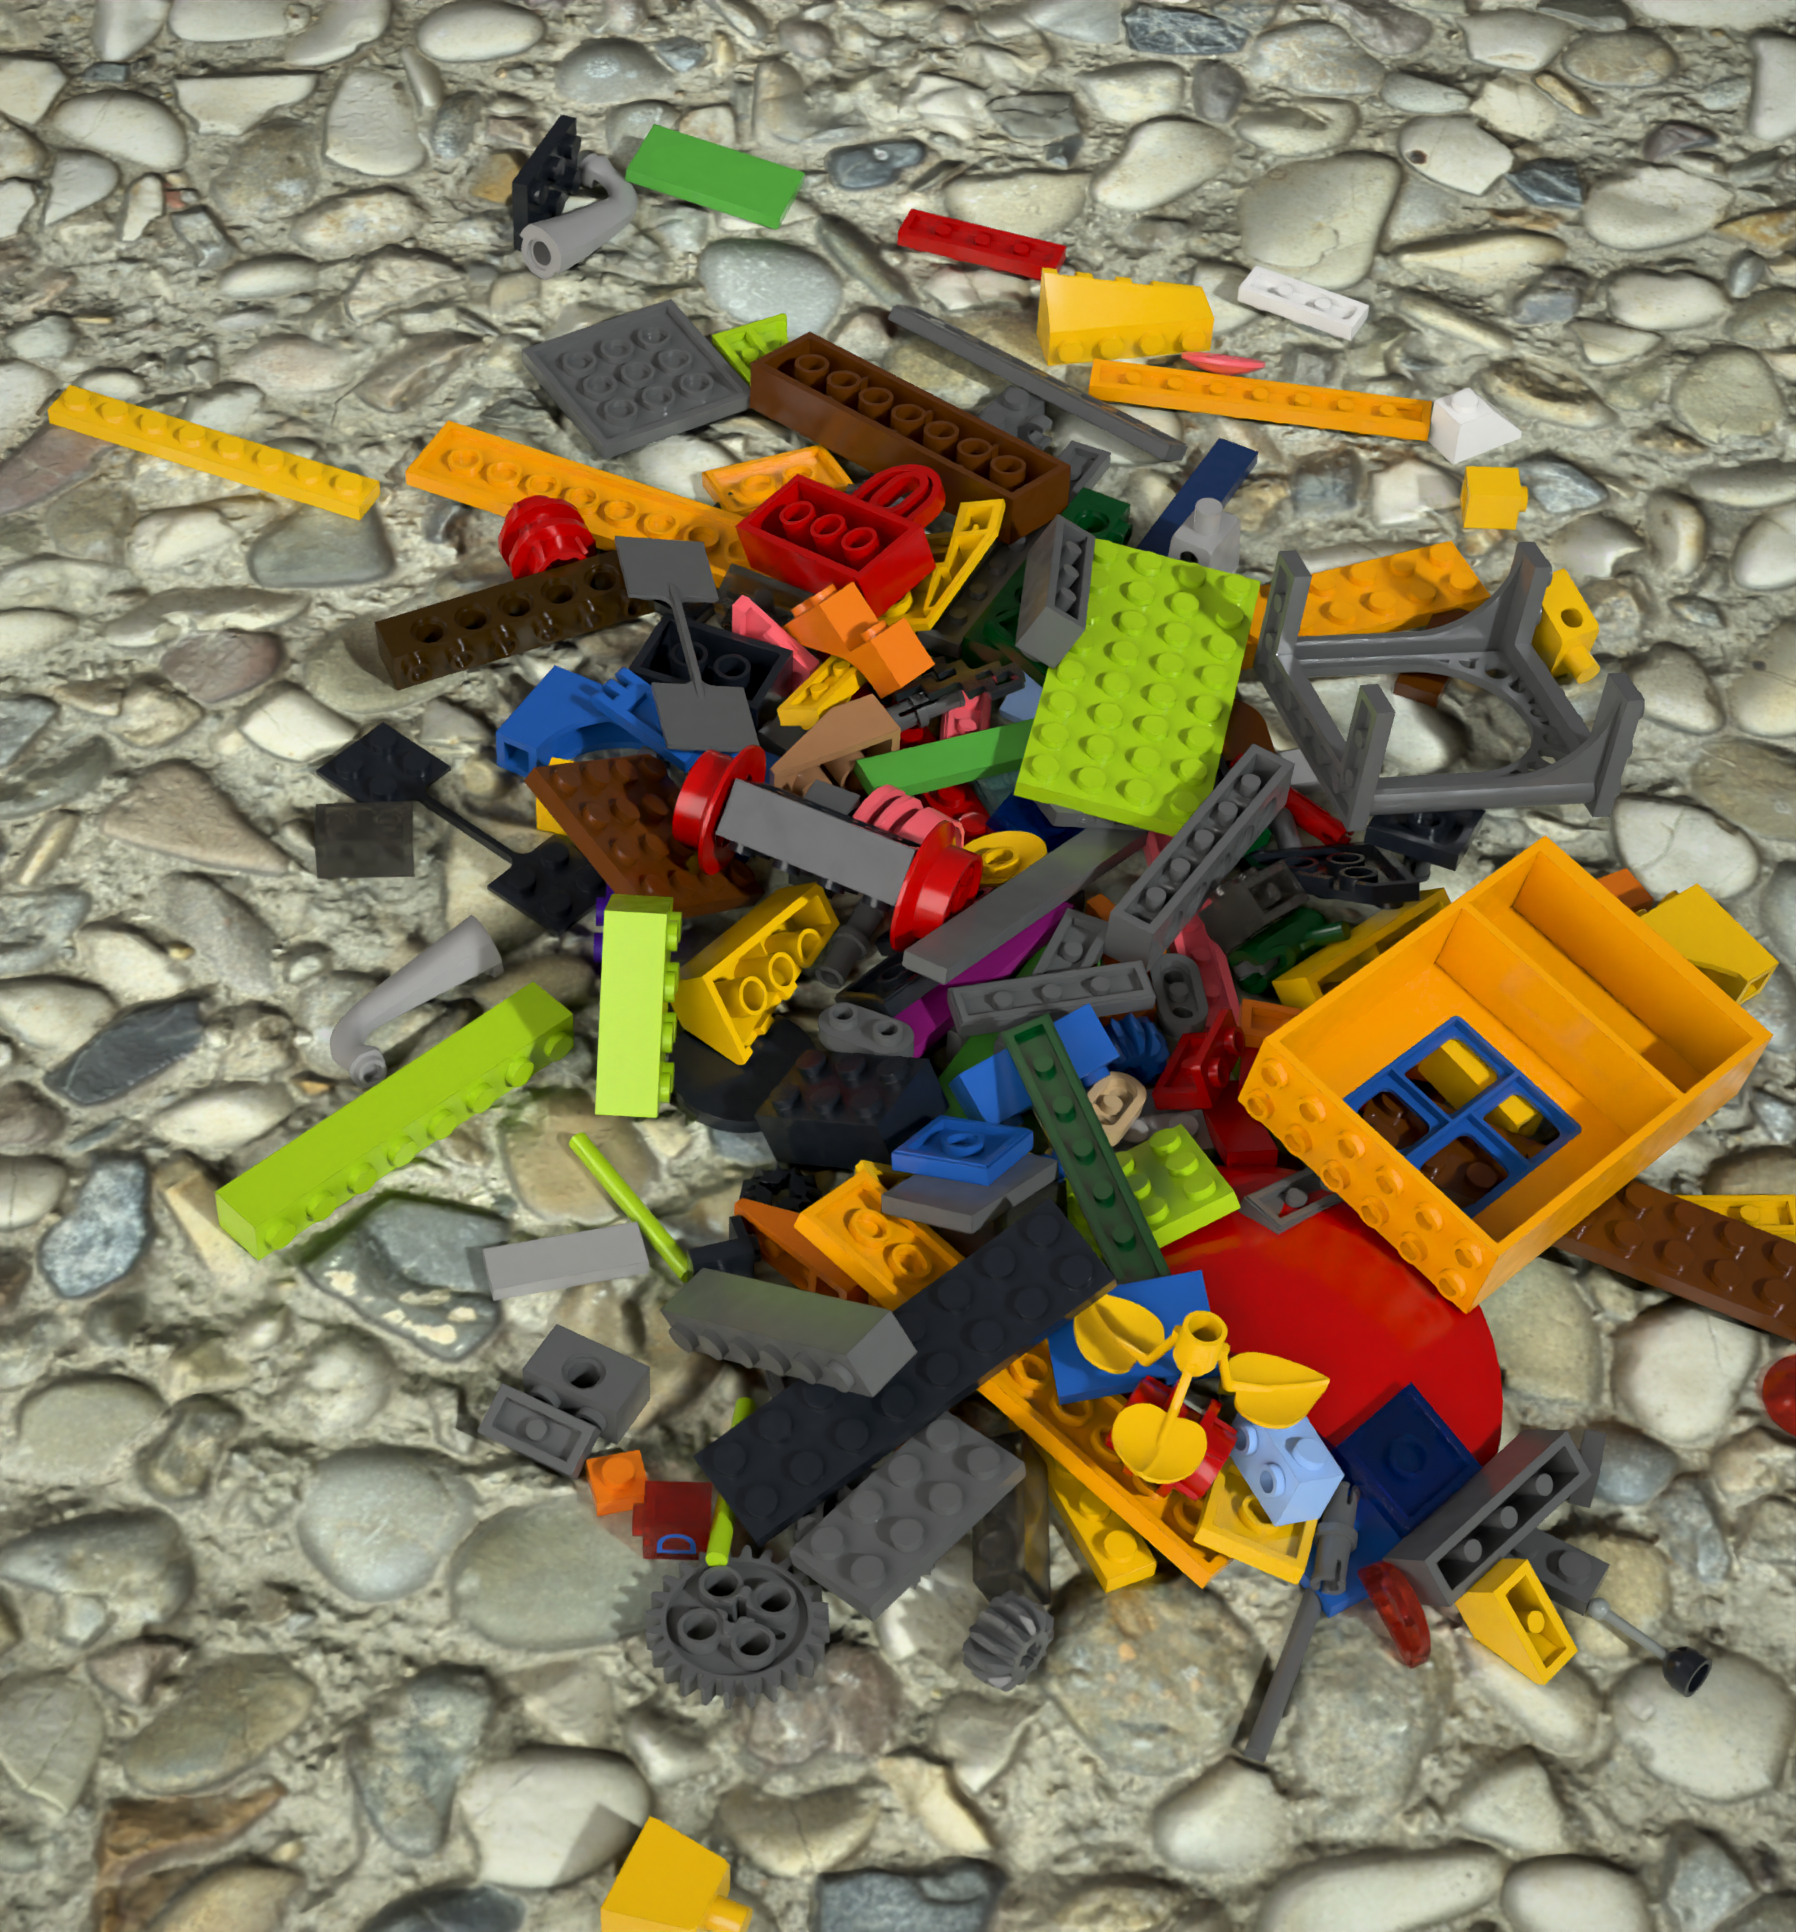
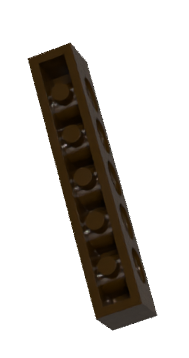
(506, 620)

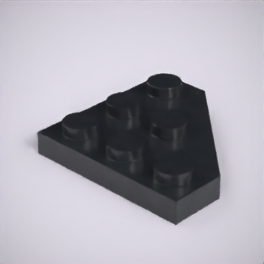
(1345, 873)

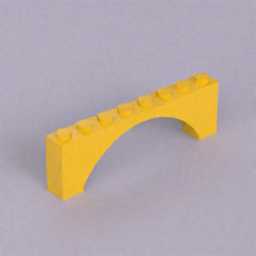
(1691, 925)

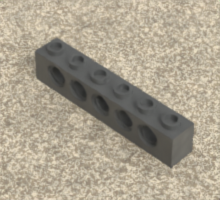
(1198, 858)

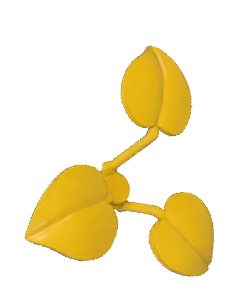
(1157, 1443)

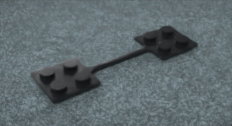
(548, 885)

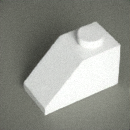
(1468, 426)

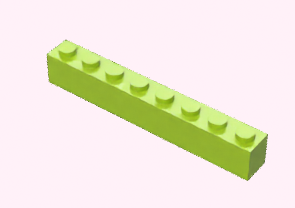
(394, 1121)

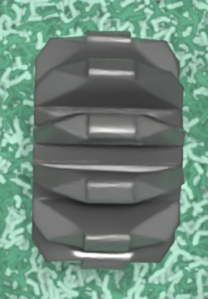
(1008, 1640)

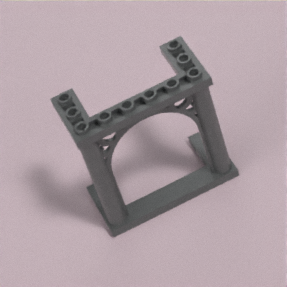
(1487, 638)

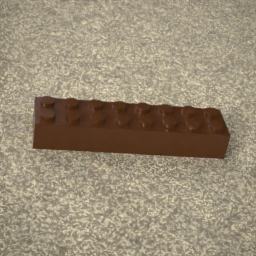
(892, 423)

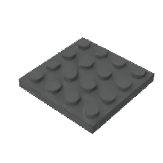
(637, 378)

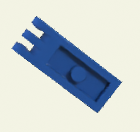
(636, 712)

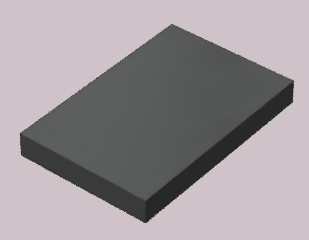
(968, 1205)

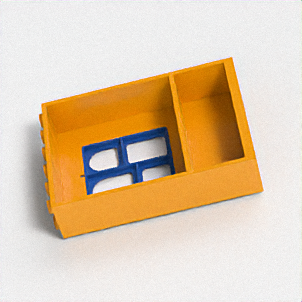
(1570, 1013)

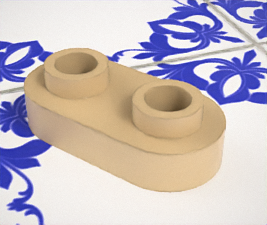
(1117, 1103)

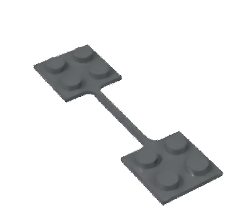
(694, 712)

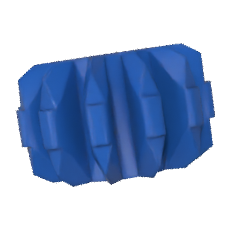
(1140, 1048)

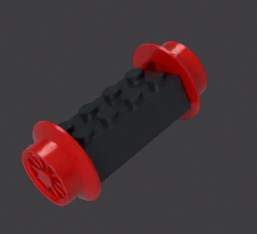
(733, 810)

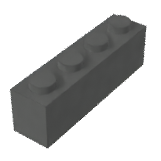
(1055, 592)
(1489, 1515)

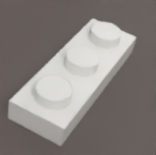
(1303, 303)

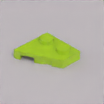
(750, 342)

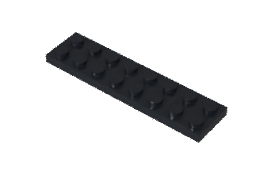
(964, 1334)

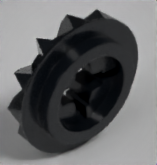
(802, 1188)

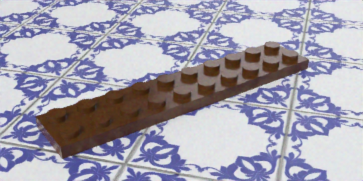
(1633, 1231)

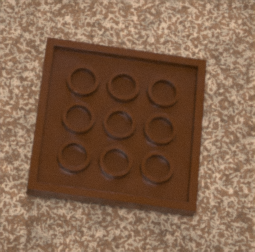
(622, 823)

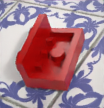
(1200, 1066)

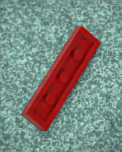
(979, 244)

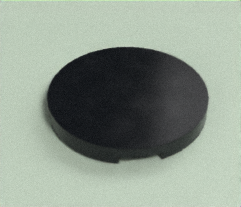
(729, 1093)

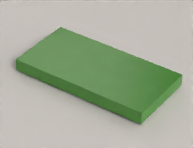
(715, 176)

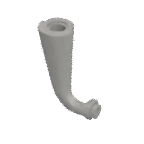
(565, 240)
(443, 965)

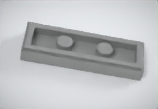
(565, 1261)

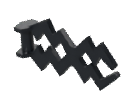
(972, 681)

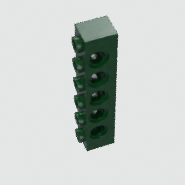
(1091, 511)

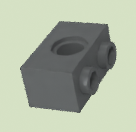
(588, 1381)

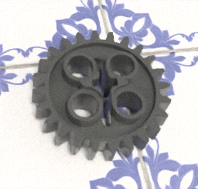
(722, 1615)

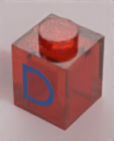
(674, 1519)

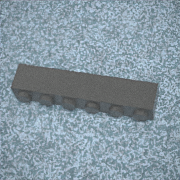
(788, 1331)

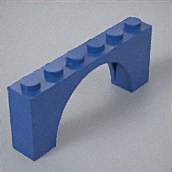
(564, 724)

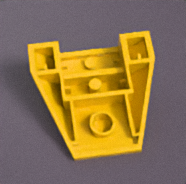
(955, 559)

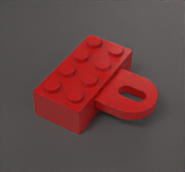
(825, 537)

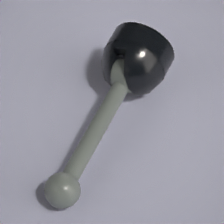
(1682, 1668)

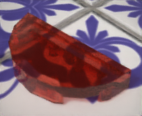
(1399, 1610)

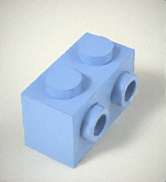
(1286, 1469)

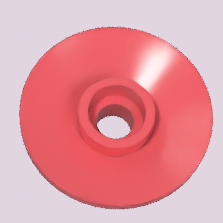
(1223, 364)

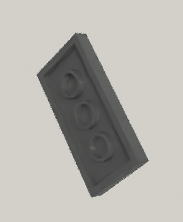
(907, 1514)

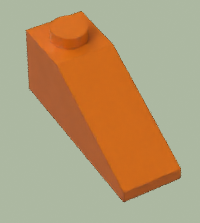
(794, 1254)

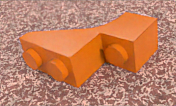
(847, 628)

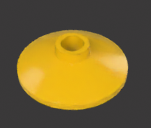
(1006, 855)

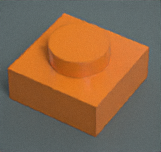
(616, 1481)

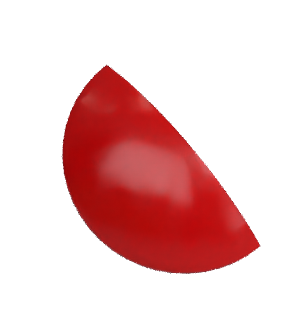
(1347, 1308)

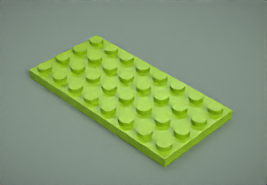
(1144, 693)

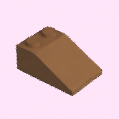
(834, 744)

